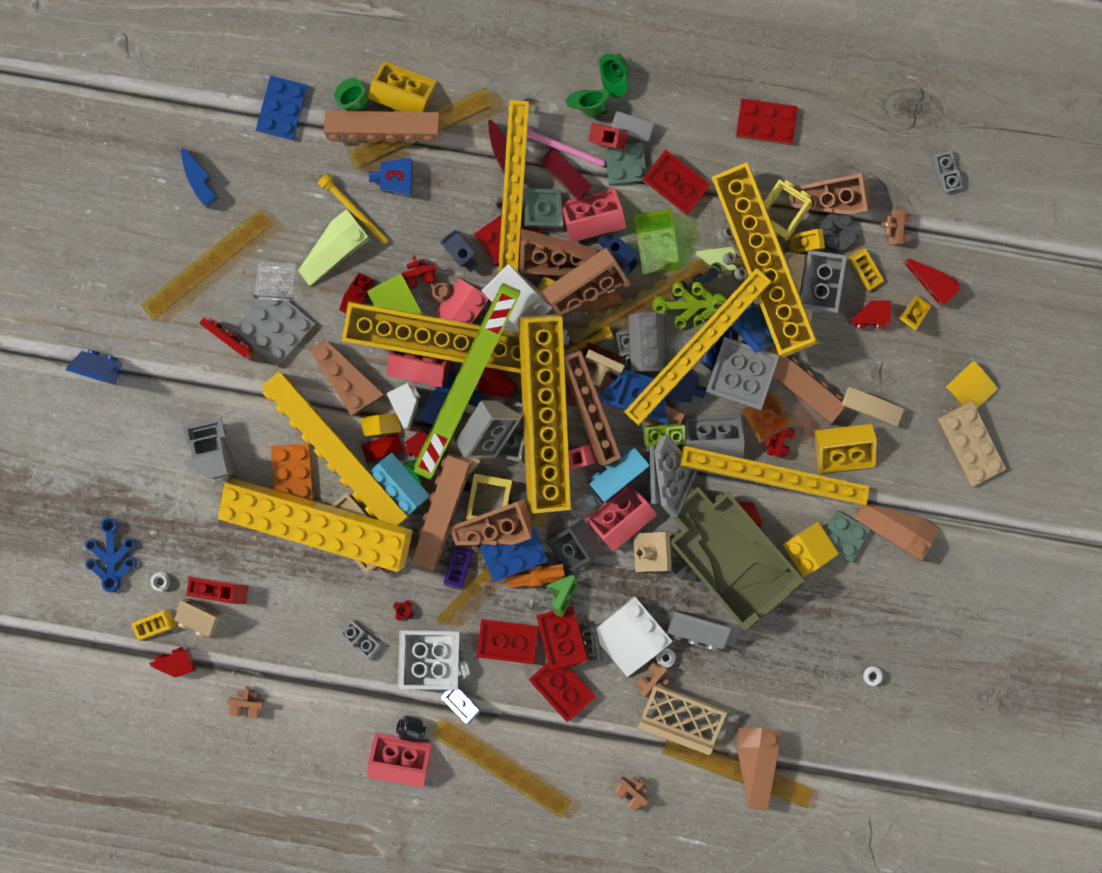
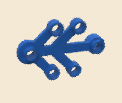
(110, 558)

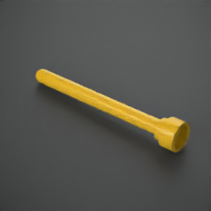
(328, 183)
(604, 334)

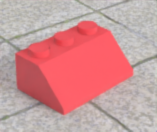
(593, 215)
(463, 304)
(418, 368)
(621, 516)
(399, 760)

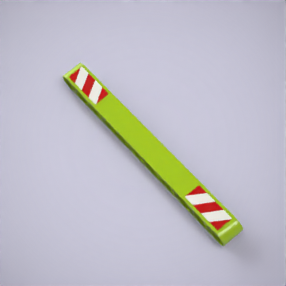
(466, 380)

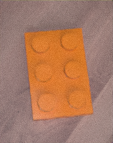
(292, 470)

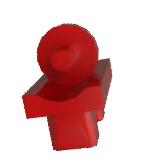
(411, 276)
(776, 443)

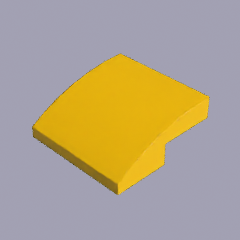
(971, 385)

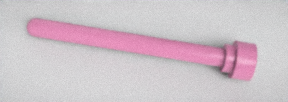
(563, 147)

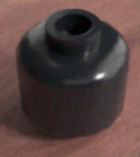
(410, 729)

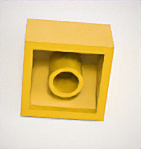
(810, 549)

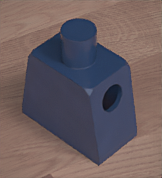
(453, 243)
(626, 256)
(686, 389)

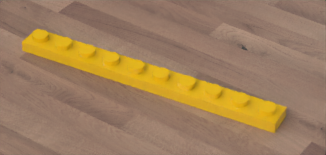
(513, 184)
(697, 346)
(774, 476)

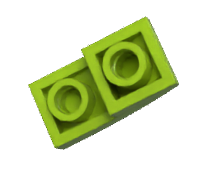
(675, 432)

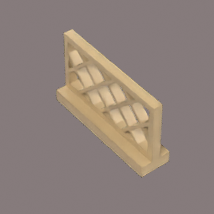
(680, 734)

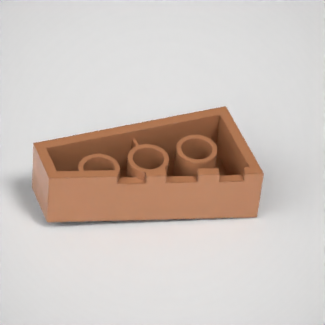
(550, 255)
(585, 283)
(346, 379)

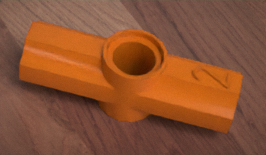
(536, 576)

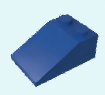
(95, 366)

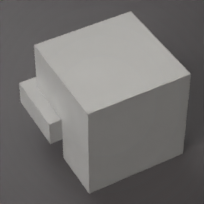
(206, 437)

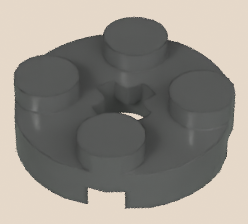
(843, 222)

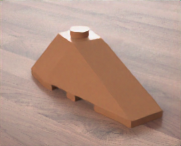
(838, 195)
(501, 526)
(901, 529)
(758, 759)

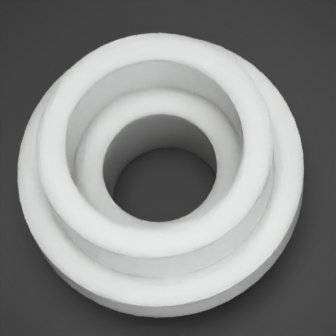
(154, 581)
(670, 662)
(463, 669)
(879, 676)

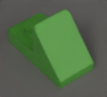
(563, 592)

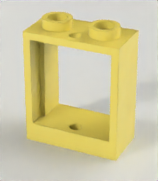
(801, 196)
(487, 480)

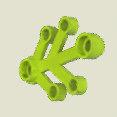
(692, 304)

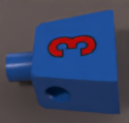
(394, 177)

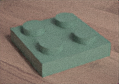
(625, 164)
(542, 208)
(846, 535)

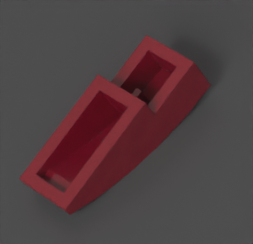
(498, 144)
(565, 174)

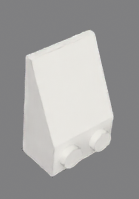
(530, 301)

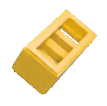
(860, 272)
(165, 621)

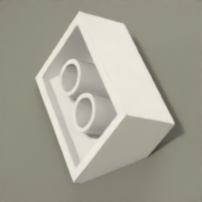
(405, 403)

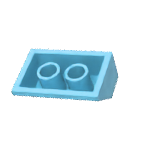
(618, 474)
(399, 484)

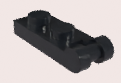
(703, 278)

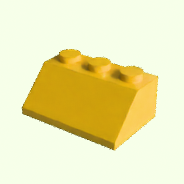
(401, 88)
(845, 448)

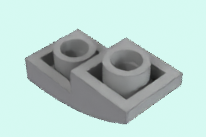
(636, 126)
(946, 171)
(623, 344)
(360, 639)

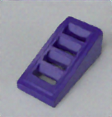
(459, 586)

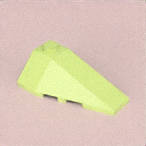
(336, 244)

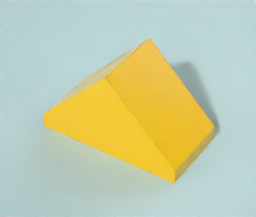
(380, 425)

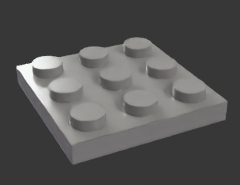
(274, 328)
(742, 374)

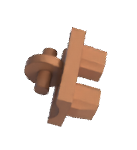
(895, 227)
(659, 674)
(237, 703)
(625, 787)

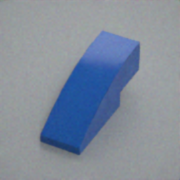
(198, 179)
(437, 399)

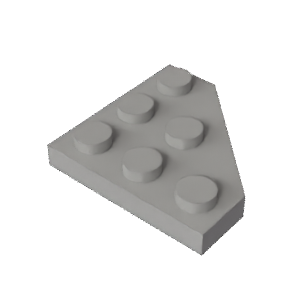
(673, 479)

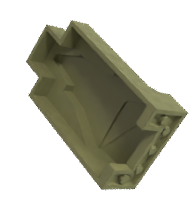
(733, 557)

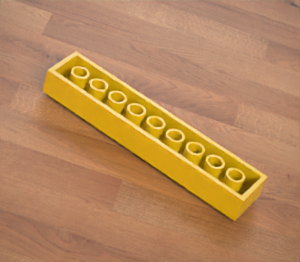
(762, 250)
(424, 335)
(544, 413)
(332, 448)
(315, 524)

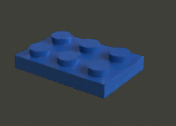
(281, 108)
(754, 330)
(508, 560)

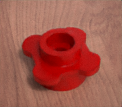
(398, 609)

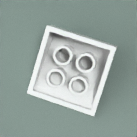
(631, 636)
(428, 659)

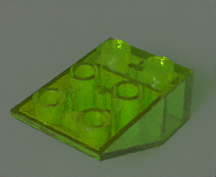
(656, 241)

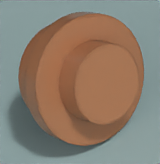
(441, 291)

